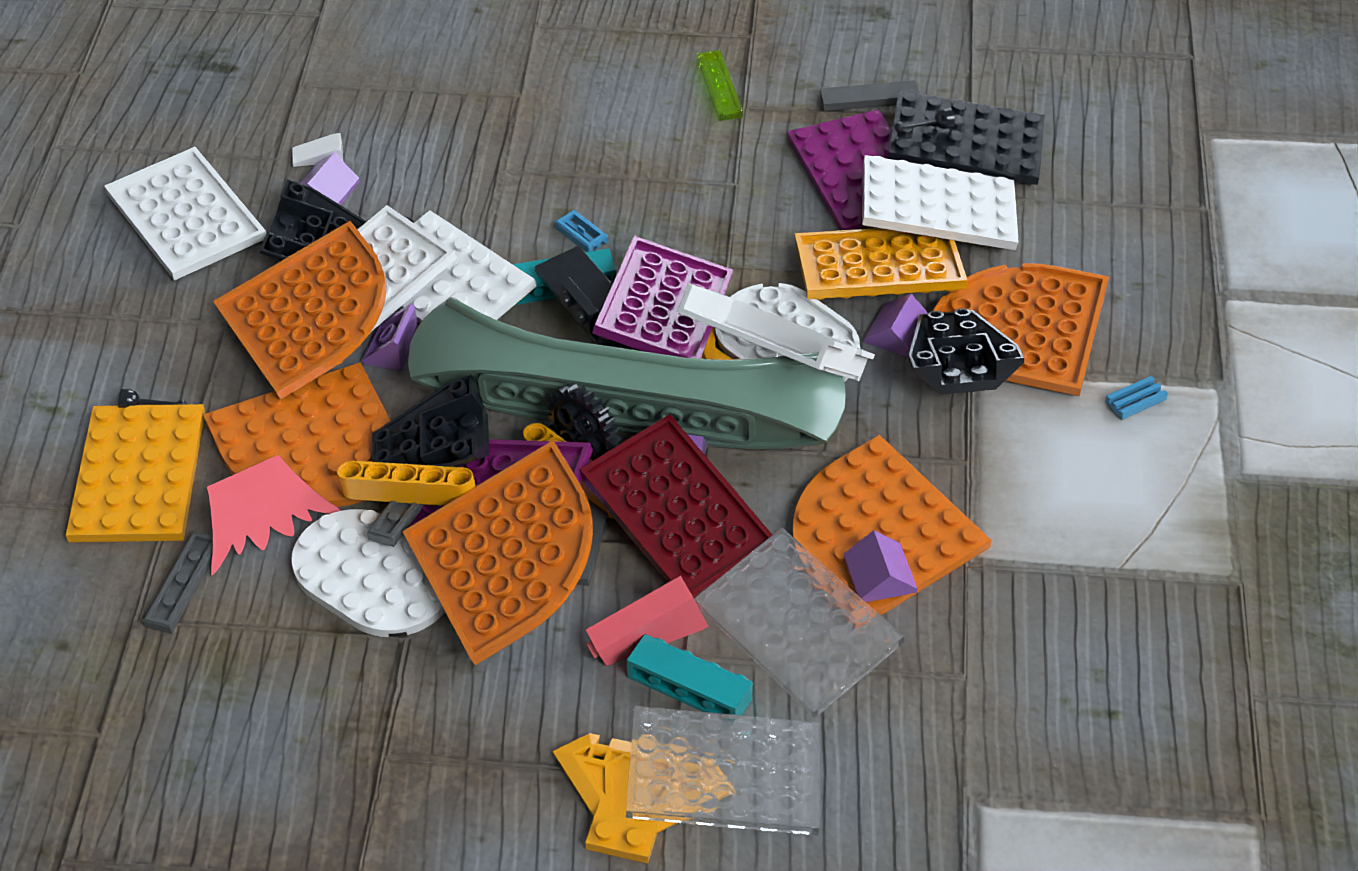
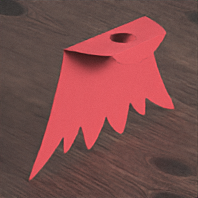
(254, 502)

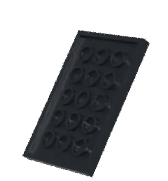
(982, 140)

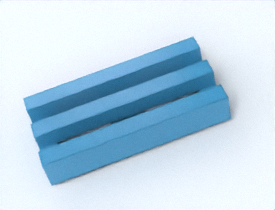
(577, 233)
(1133, 395)

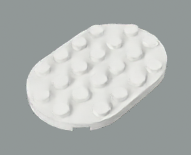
(789, 304)
(362, 580)

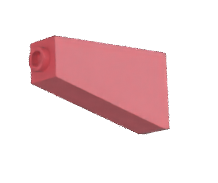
(662, 614)

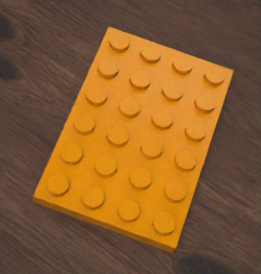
(877, 263)
(136, 474)

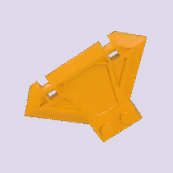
(604, 792)

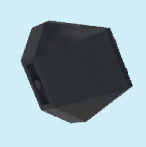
(302, 219)
(962, 352)
(438, 431)

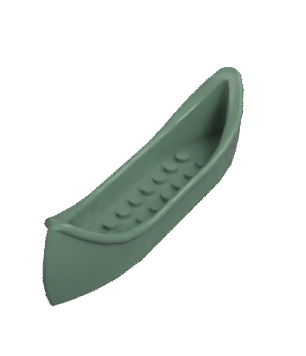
(725, 401)

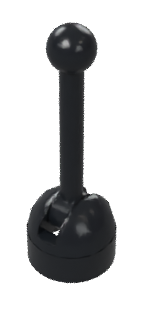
(943, 119)
(130, 398)

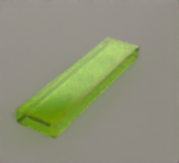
(720, 85)

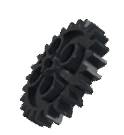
(582, 419)

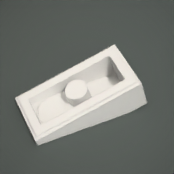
(317, 150)

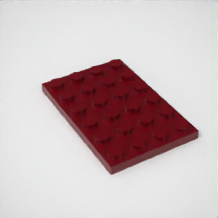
(675, 505)

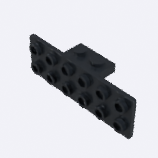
(579, 288)

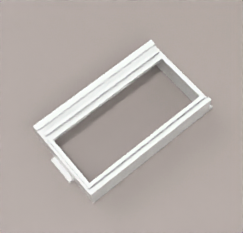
(773, 332)

